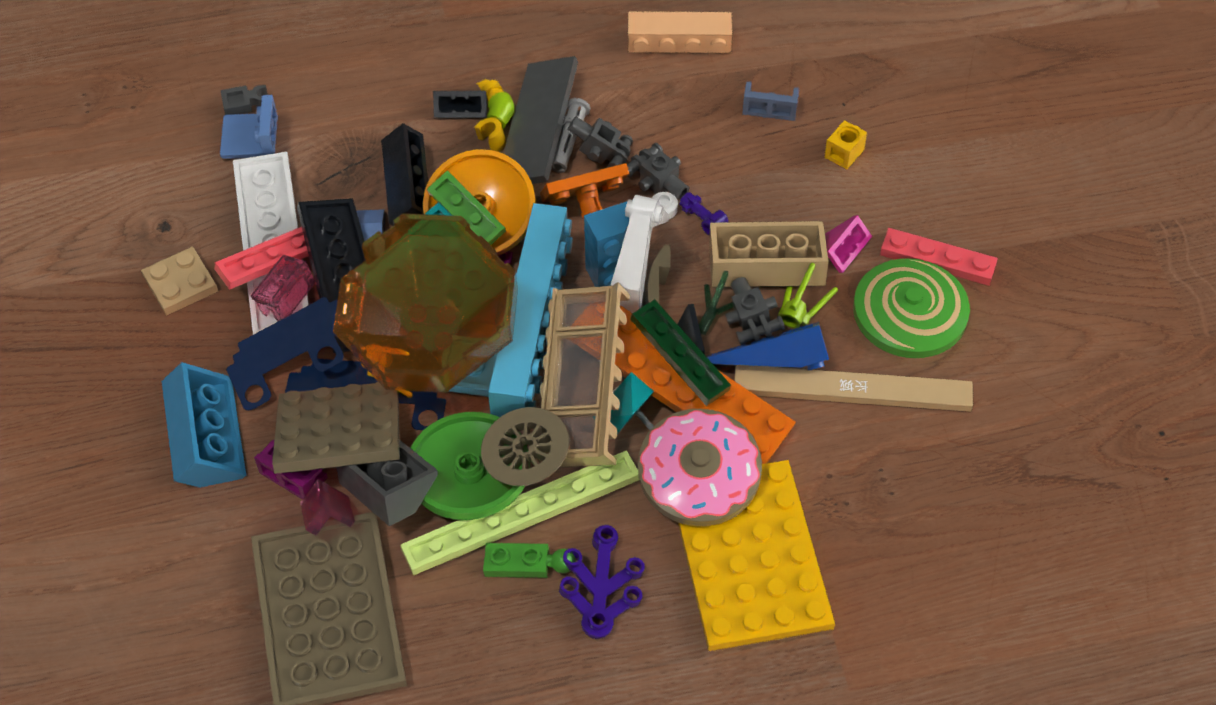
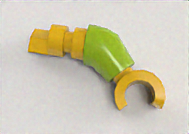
(500, 112)

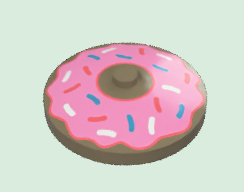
(699, 467)

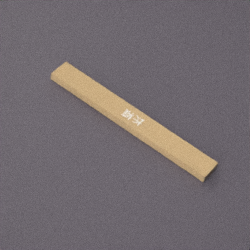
(856, 387)

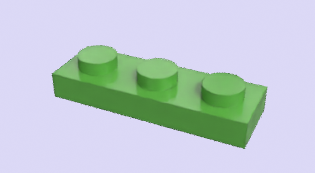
(461, 202)

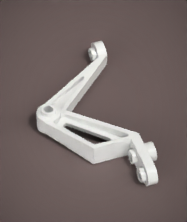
(633, 258)

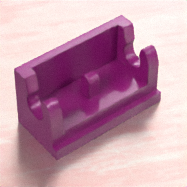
(295, 482)

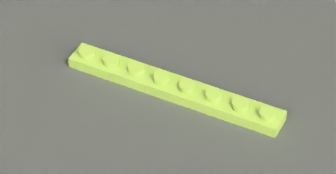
(522, 513)

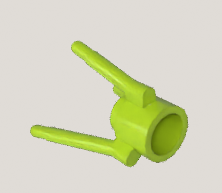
(794, 311)

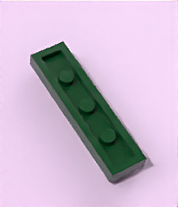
(680, 352)

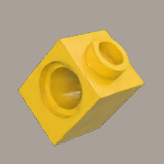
(845, 144)

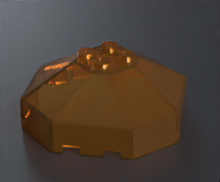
(426, 293)

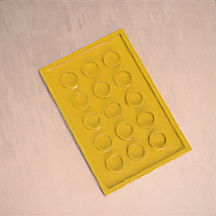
(758, 570)

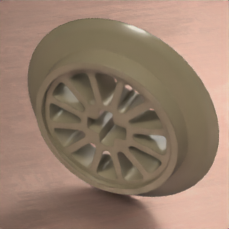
(510, 424)

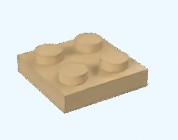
(179, 280)

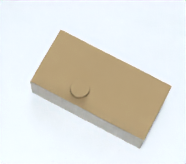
(768, 252)

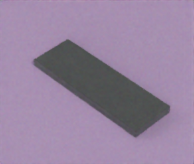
(540, 116)

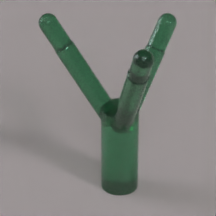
(711, 310)

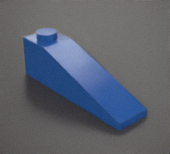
(791, 349)

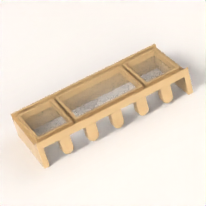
(583, 369)

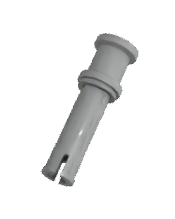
(561, 158)

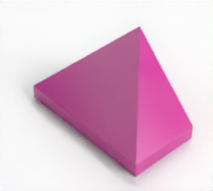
(846, 242)

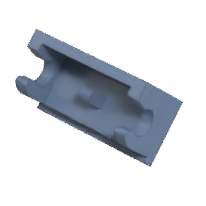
(770, 104)

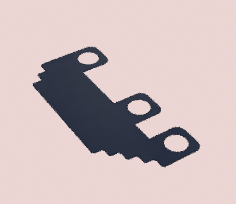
(282, 341)
(353, 373)

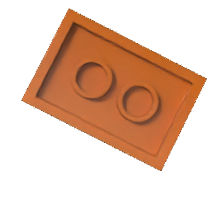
(585, 188)

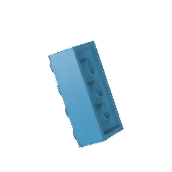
(202, 427)

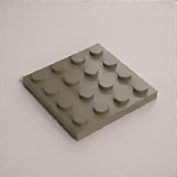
(336, 427)

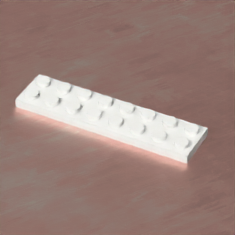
(265, 212)

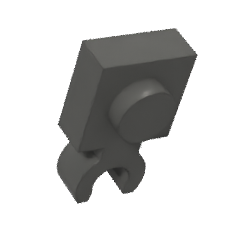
(239, 99)

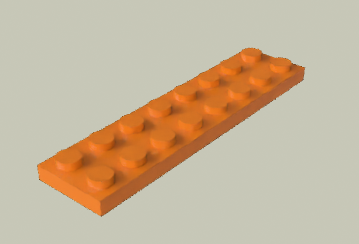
(761, 419)

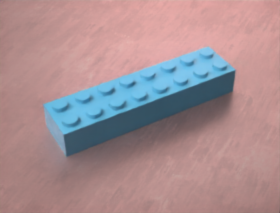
(539, 271)

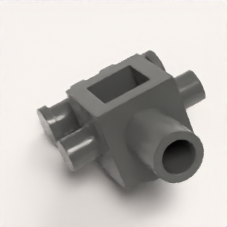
(602, 141)
(658, 171)
(752, 312)

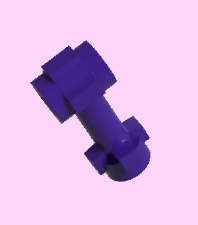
(692, 204)

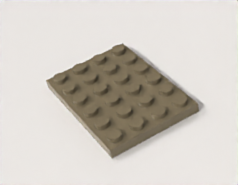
(327, 613)

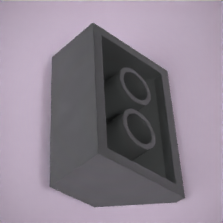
(390, 487)

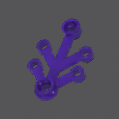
(600, 585)

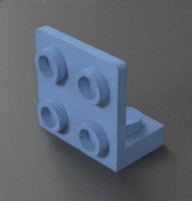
(250, 133)

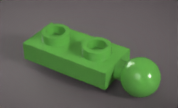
(523, 560)

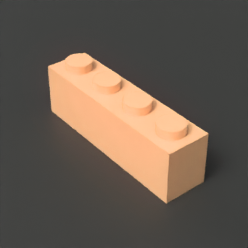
(680, 32)

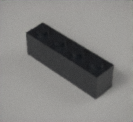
(404, 171)

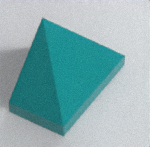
(631, 395)

